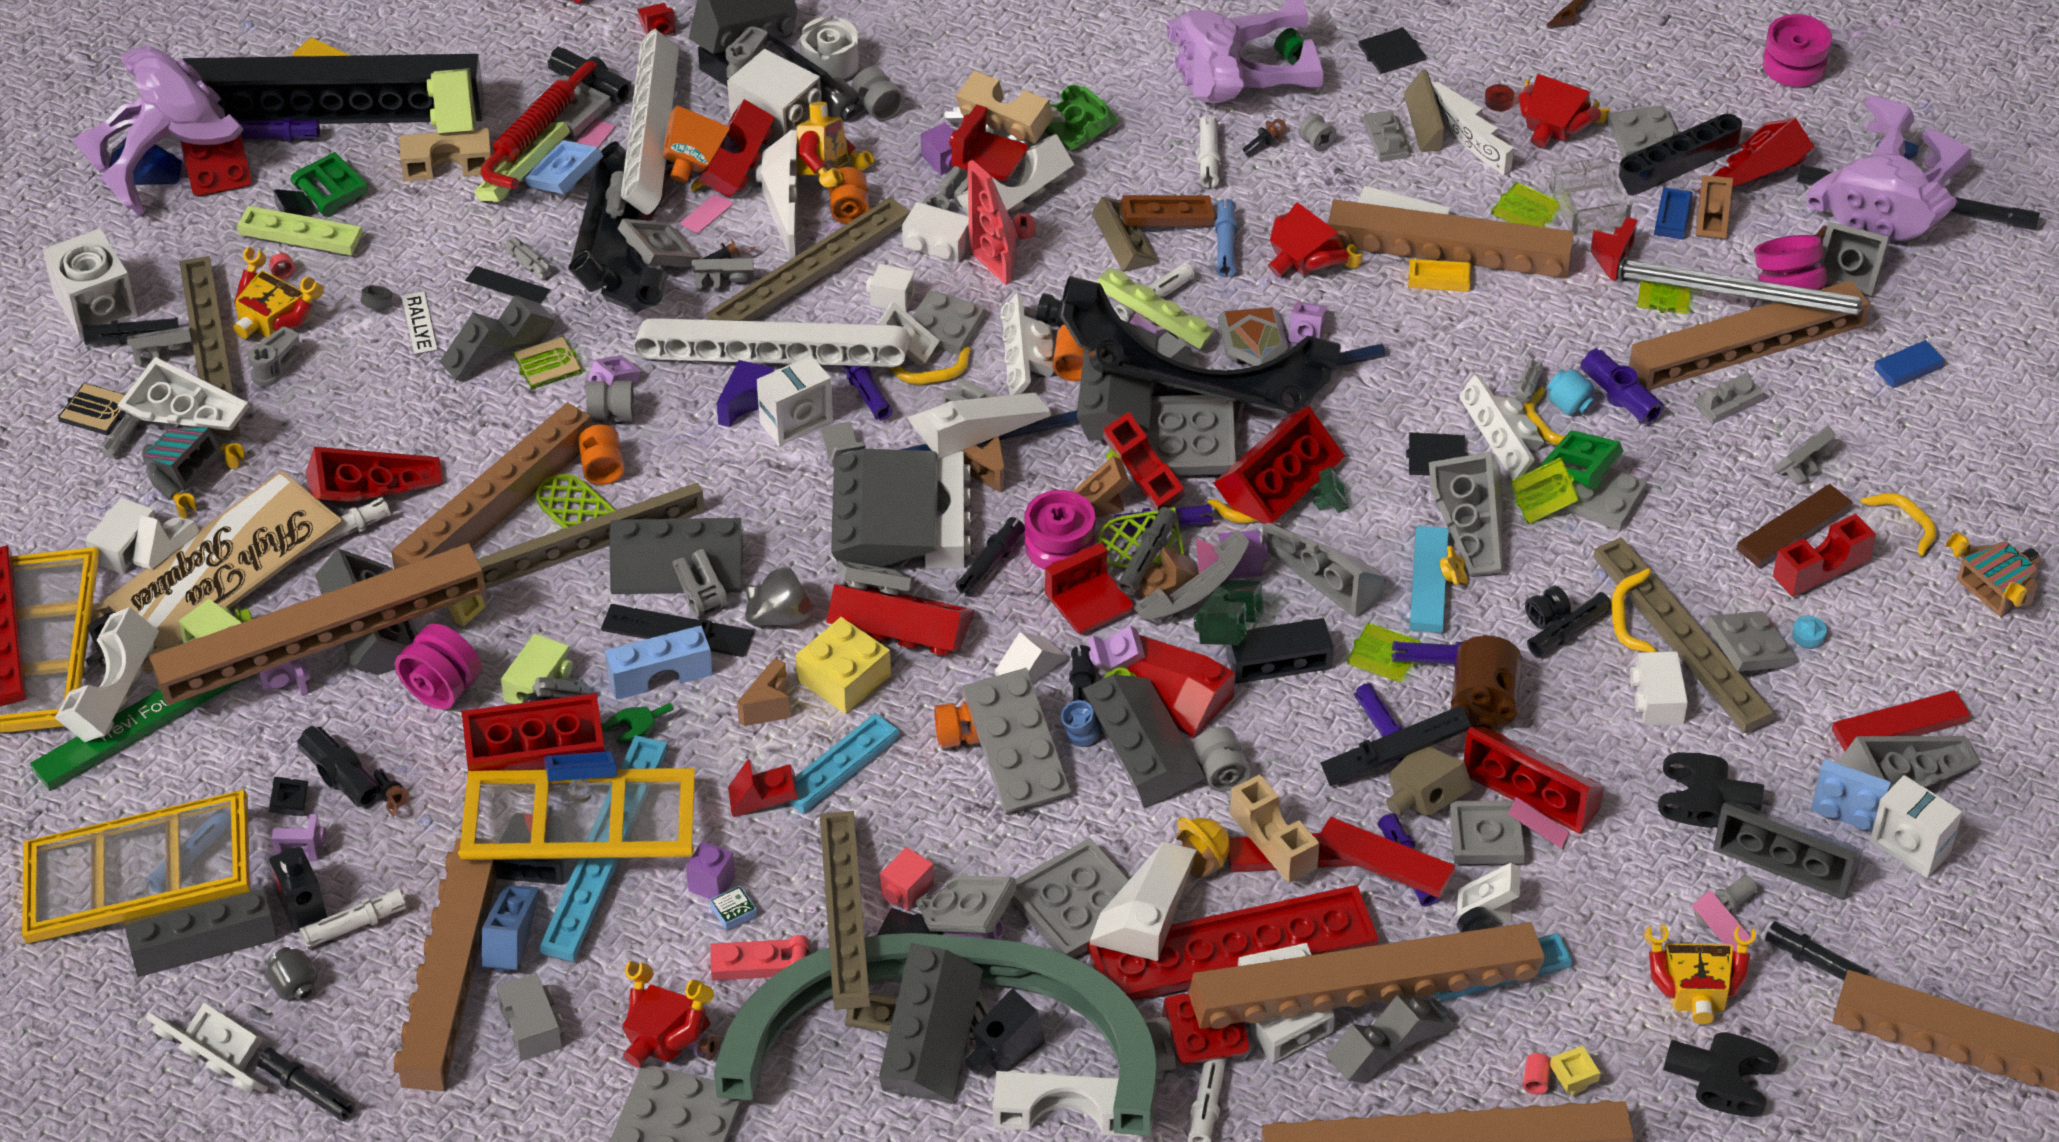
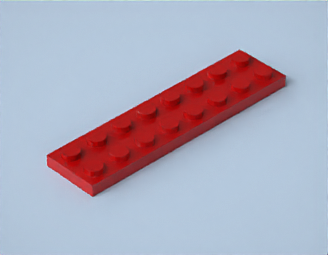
(1323, 920)

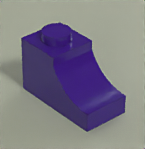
(740, 392)

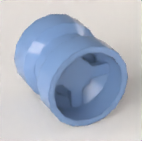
(1080, 723)

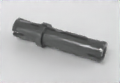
(1153, 540)

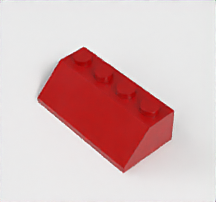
(1280, 467)
(901, 617)
(527, 732)
(1532, 778)

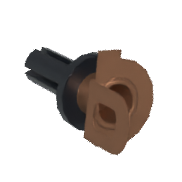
(1266, 136)
(727, 251)
(391, 791)

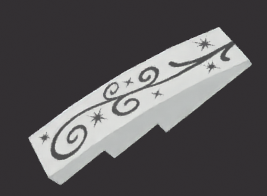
(1476, 134)

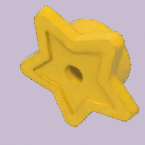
(1453, 567)

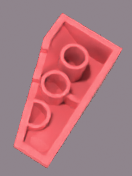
(990, 226)

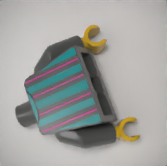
(182, 457)

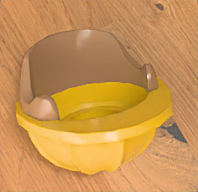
(1208, 839)

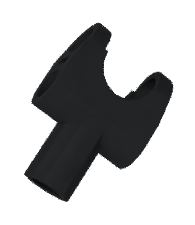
(1707, 790)
(1722, 1070)

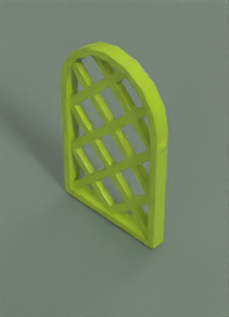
(582, 487)
(1129, 518)

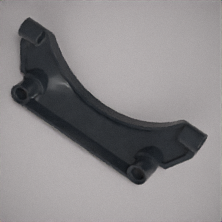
(601, 251)
(1097, 326)

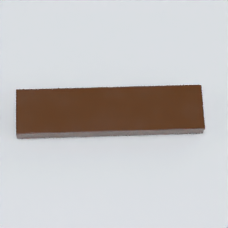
(1794, 525)

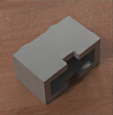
(529, 1014)

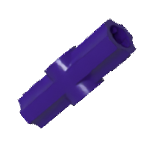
(1622, 386)

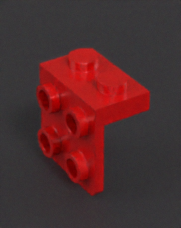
(990, 151)
(216, 167)
(1085, 590)
(1204, 1044)

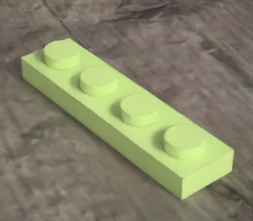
(524, 162)
(299, 230)
(1162, 312)

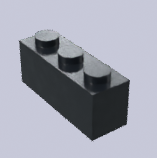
(1281, 651)

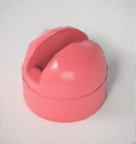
(1024, 219)
(285, 272)

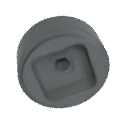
(376, 297)

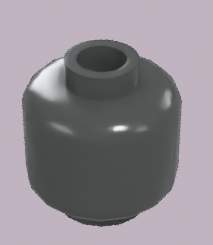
(839, 104)
(291, 974)

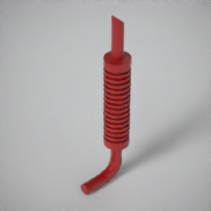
(530, 126)

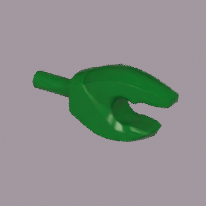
(638, 718)

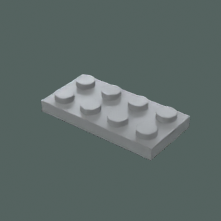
(1016, 740)

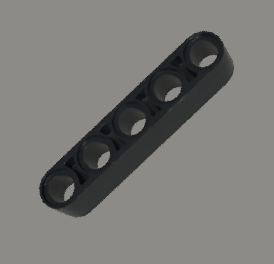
(1680, 153)

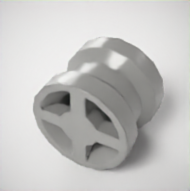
(1317, 132)

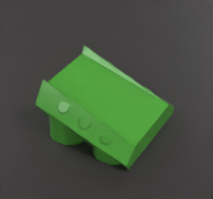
(1084, 117)

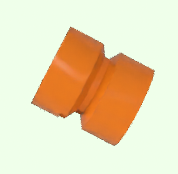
(850, 196)
(1067, 356)
(601, 454)
(949, 727)

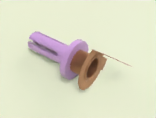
(706, 1045)

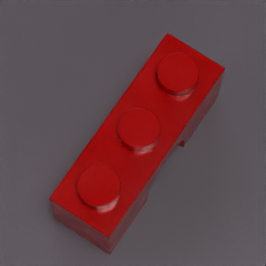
(749, 129)
(1142, 464)
(1845, 547)

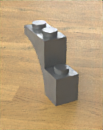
(483, 336)
(1402, 1024)

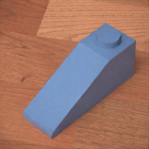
(508, 927)

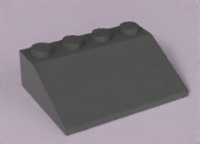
(884, 505)

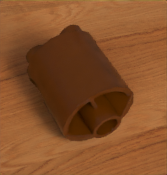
(1487, 681)

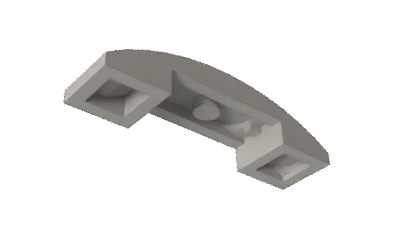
(1229, 555)

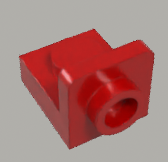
(658, 18)

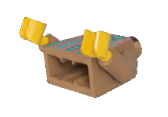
(1997, 573)

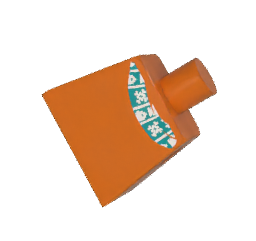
(691, 142)

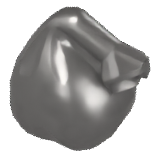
(778, 600)

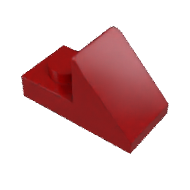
(1610, 248)
(756, 790)

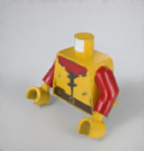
(825, 148)
(268, 302)
(1698, 975)

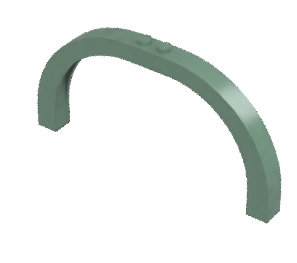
(1003, 964)

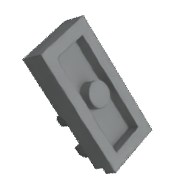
(1385, 135)
(735, 269)
(172, 338)
(1728, 398)
(1801, 459)

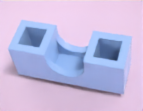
(635, 663)

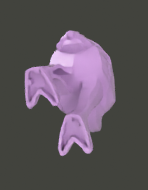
(1212, 57)
(170, 103)
(1887, 190)

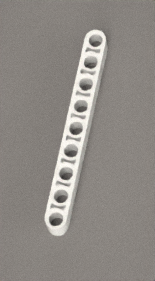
(649, 122)
(771, 342)

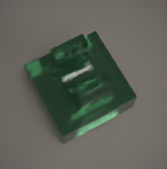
(1330, 491)

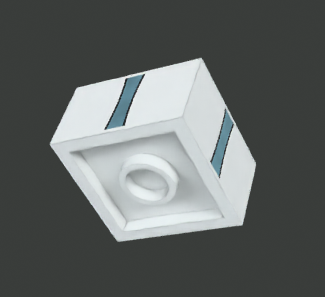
(795, 400)
(1915, 826)

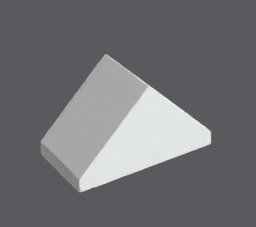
(1031, 652)

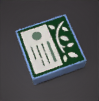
(733, 908)

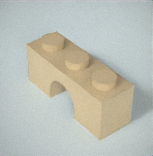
(1023, 118)
(425, 151)
(1286, 846)

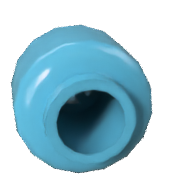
(1570, 392)

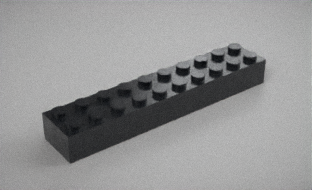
(333, 86)

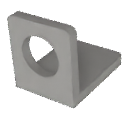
(839, 440)

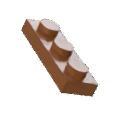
(1167, 210)

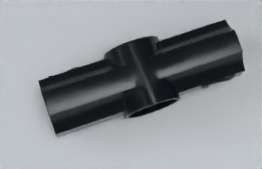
(601, 79)
(339, 766)

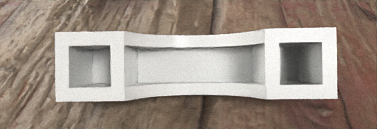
(1042, 164)
(951, 525)
(125, 644)
(1026, 1096)

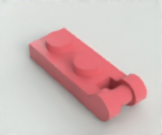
(755, 958)

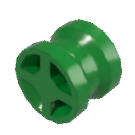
(1289, 44)

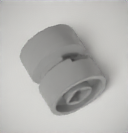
(878, 93)
(610, 401)
(1222, 758)

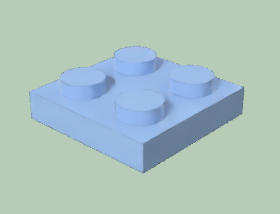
(563, 167)
(1848, 795)

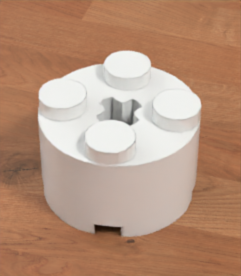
(831, 46)

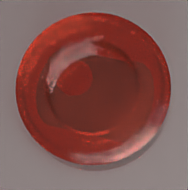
(1499, 97)

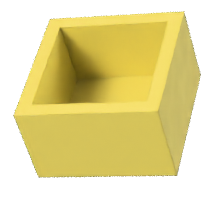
(843, 665)

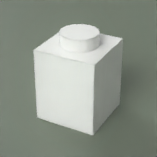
(891, 285)

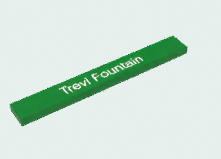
(128, 727)

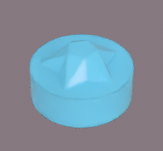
(1809, 631)

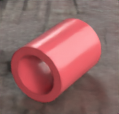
(1536, 1073)

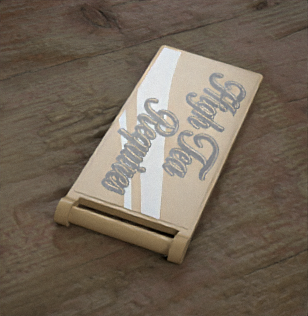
(226, 558)

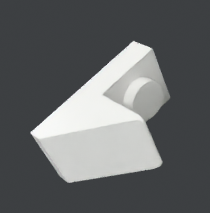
(921, 340)
(158, 542)
(1493, 892)

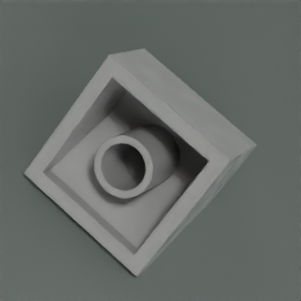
(1854, 256)

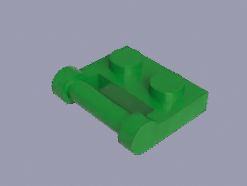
(336, 177)
(1586, 451)

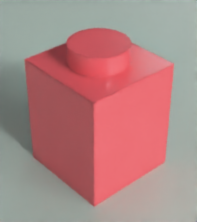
(906, 879)

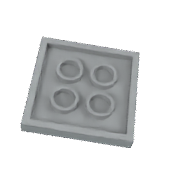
(1193, 433)
(1068, 896)
(675, 1109)

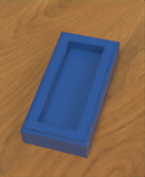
(1673, 213)
(1909, 364)
(580, 766)

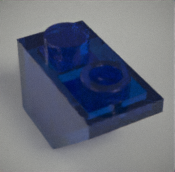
(155, 166)

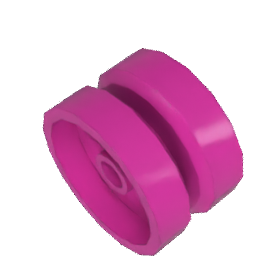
(1796, 50)
(1792, 261)
(1058, 526)
(438, 666)

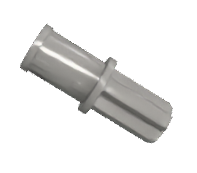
(615, 202)
(1734, 895)

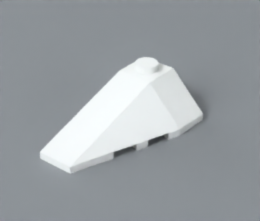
(781, 187)
(177, 397)
(973, 421)
(1145, 907)

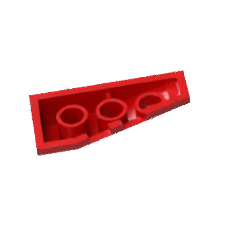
(1766, 151)
(368, 474)
(1187, 682)

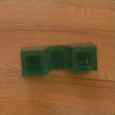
(1227, 610)

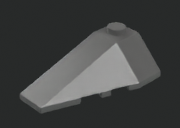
(1472, 507)
(1334, 573)
(1917, 757)

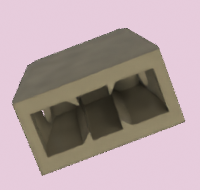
(1427, 782)

